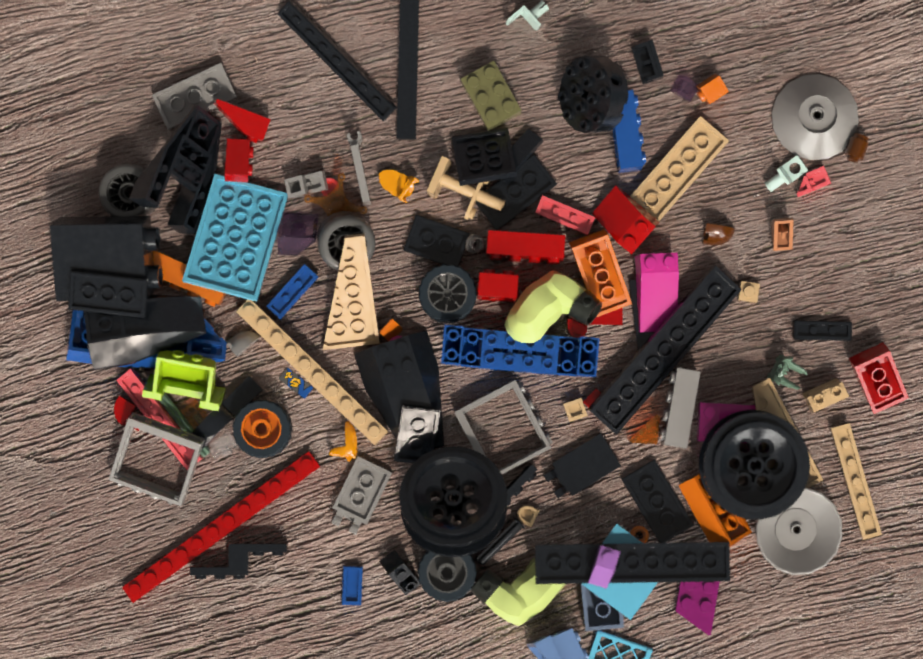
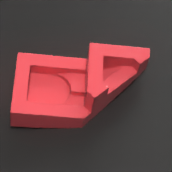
(813, 181)

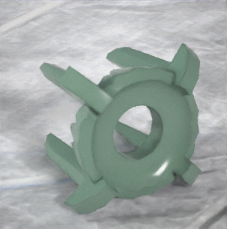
(780, 368)

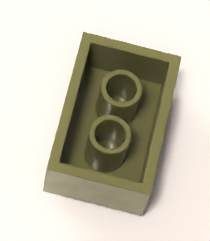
(490, 96)

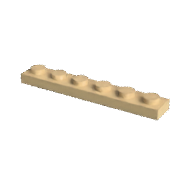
(856, 481)

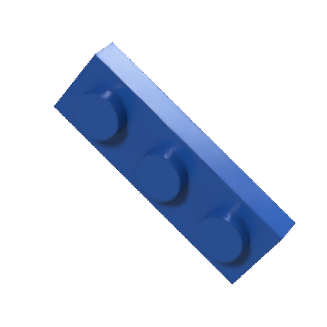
(292, 291)

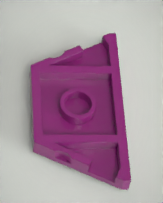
(697, 603)

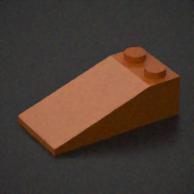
(600, 270)

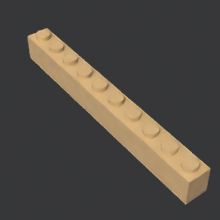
(312, 371)

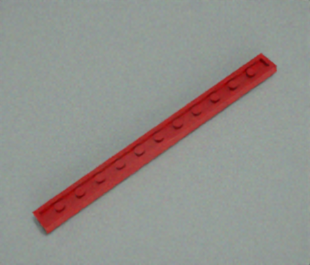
(221, 527)

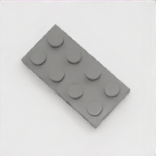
(199, 90)

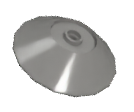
(795, 119)
(814, 542)

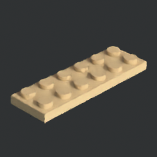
(679, 168)

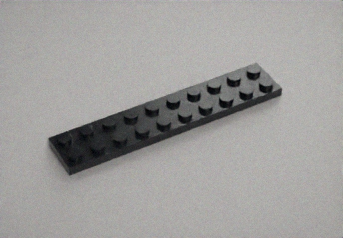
(664, 349)
(635, 562)

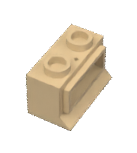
(825, 395)

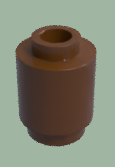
(857, 148)

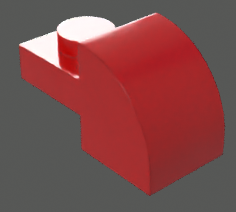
(123, 409)

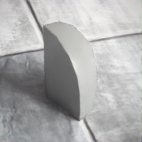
(242, 341)

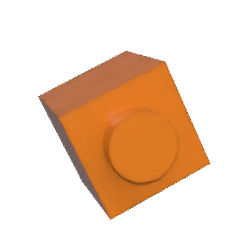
(711, 89)

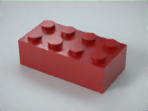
(525, 246)

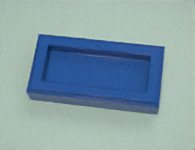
(352, 585)

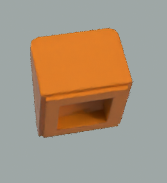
(390, 330)

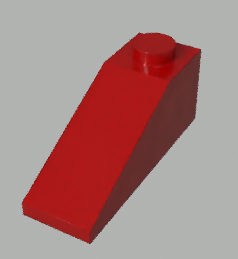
(246, 122)

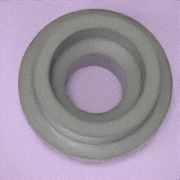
(474, 243)

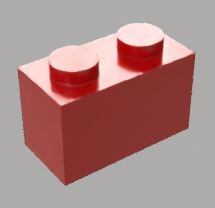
(237, 160)

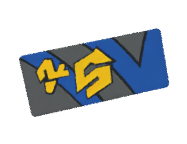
(295, 383)

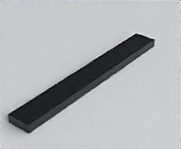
(337, 60)
(408, 70)

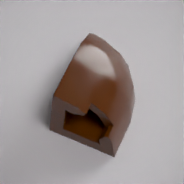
(717, 234)

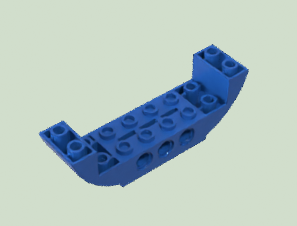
(501, 352)

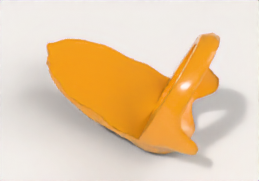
(397, 183)
(350, 449)

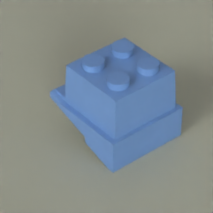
(558, 646)

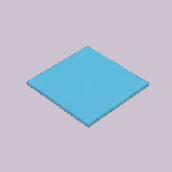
(623, 596)

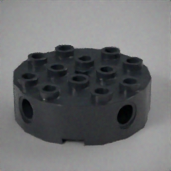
(593, 94)

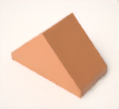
(782, 234)

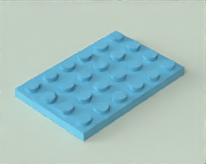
(235, 238)

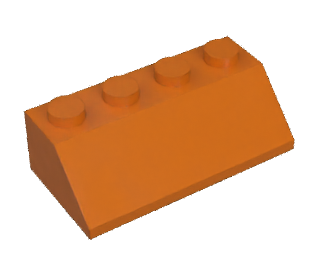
(713, 519)

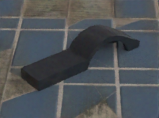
(228, 409)

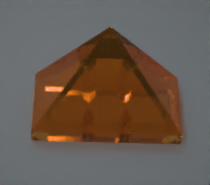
(648, 433)

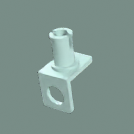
(530, 15)
(785, 175)

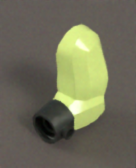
(545, 302)
(517, 600)

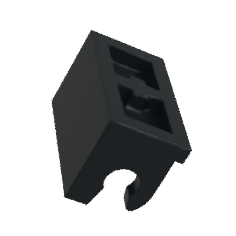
(647, 62)

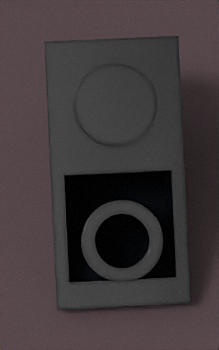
(400, 572)

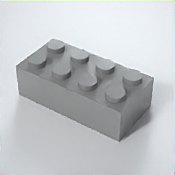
(680, 408)

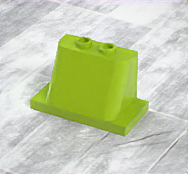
(185, 376)

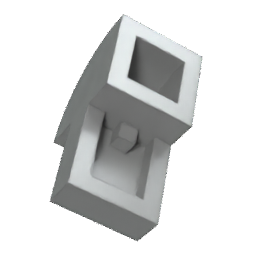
(306, 184)

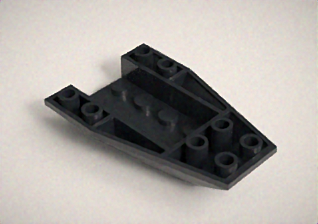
(128, 339)

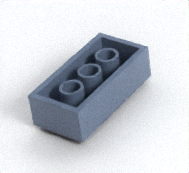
(598, 613)

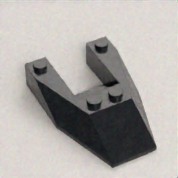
(191, 160)

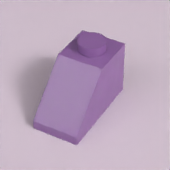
(603, 566)

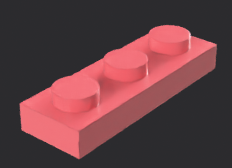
(565, 215)

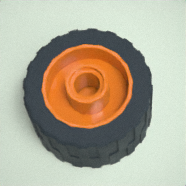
(262, 428)

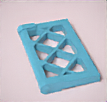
(633, 645)

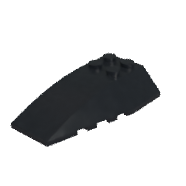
(400, 375)

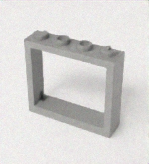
(527, 406)
(166, 432)

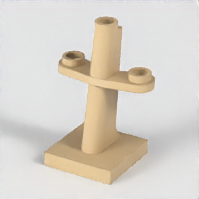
(442, 179)

